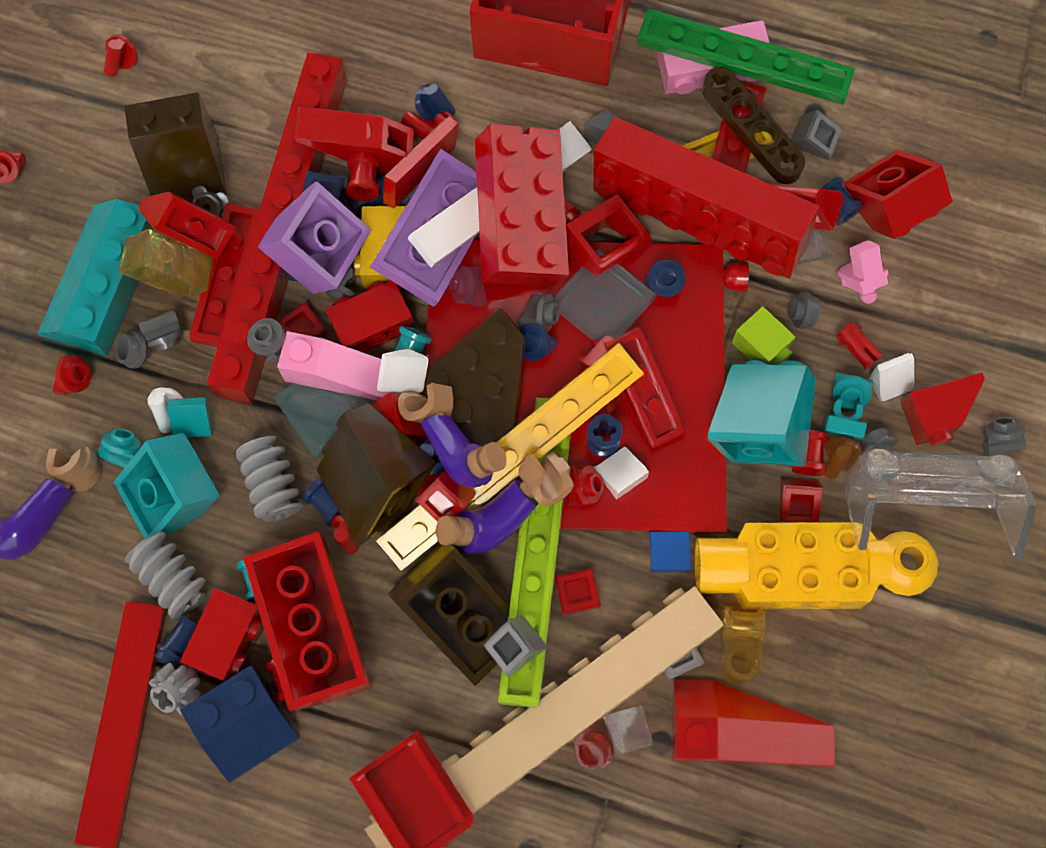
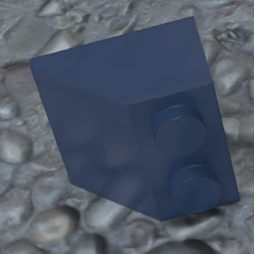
(239, 723)

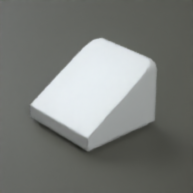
(402, 372)
(893, 377)
(622, 472)

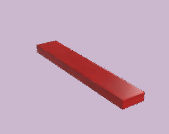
(120, 726)

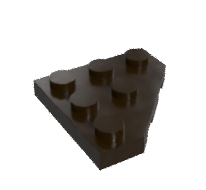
(484, 379)

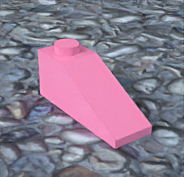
(329, 366)

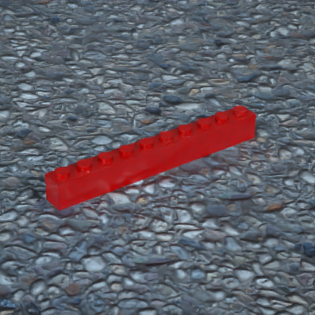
(261, 280)

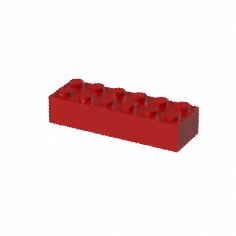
(703, 197)

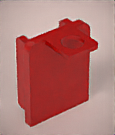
(413, 796)

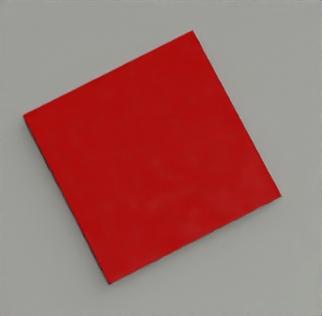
(688, 344)

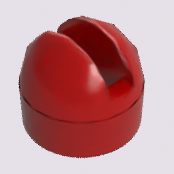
(736, 276)

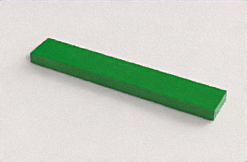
(746, 56)

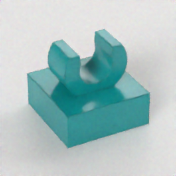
(840, 425)

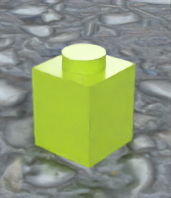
(764, 339)

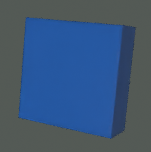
(669, 552)

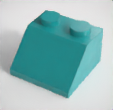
(165, 486)

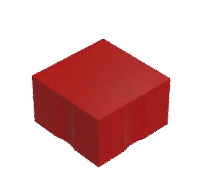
(551, 35)

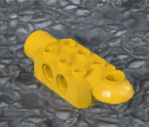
(810, 566)

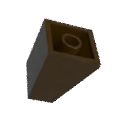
(176, 145)
(372, 471)

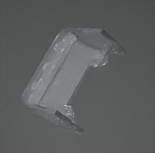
(940, 481)

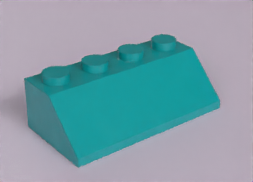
(91, 291)

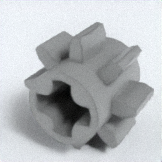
(174, 688)

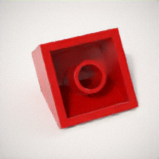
(900, 192)

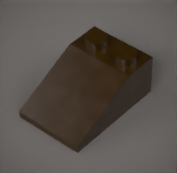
(453, 609)

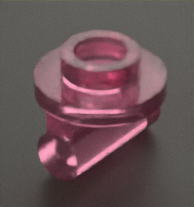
(468, 286)

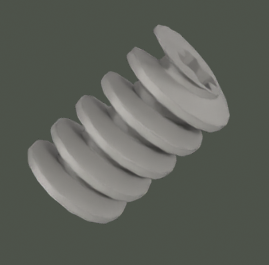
(266, 479)
(165, 575)

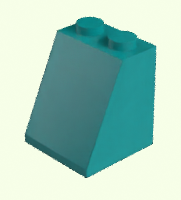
(765, 414)

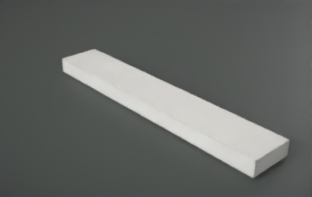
(461, 220)

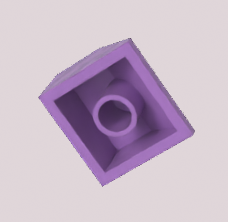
(315, 239)

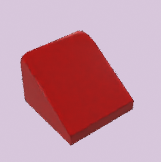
(445, 497)
(800, 500)

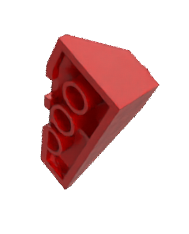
(739, 728)

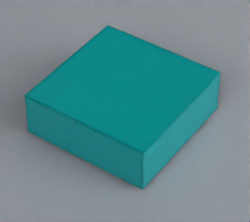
(190, 417)

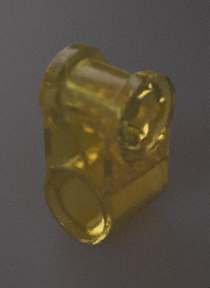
(742, 637)

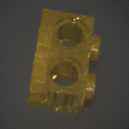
(165, 264)

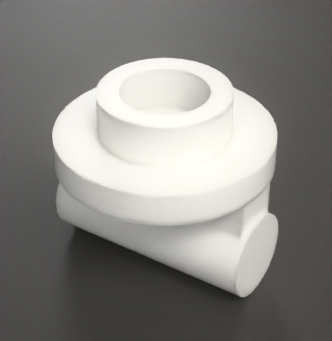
(158, 403)

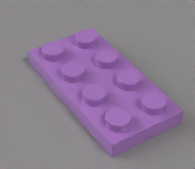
(398, 259)

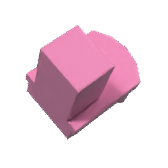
(864, 271)

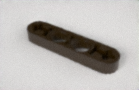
(758, 122)

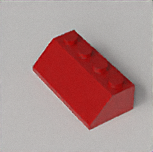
(307, 622)

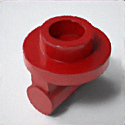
(119, 54)
(10, 165)
(71, 375)
(587, 486)
(344, 536)

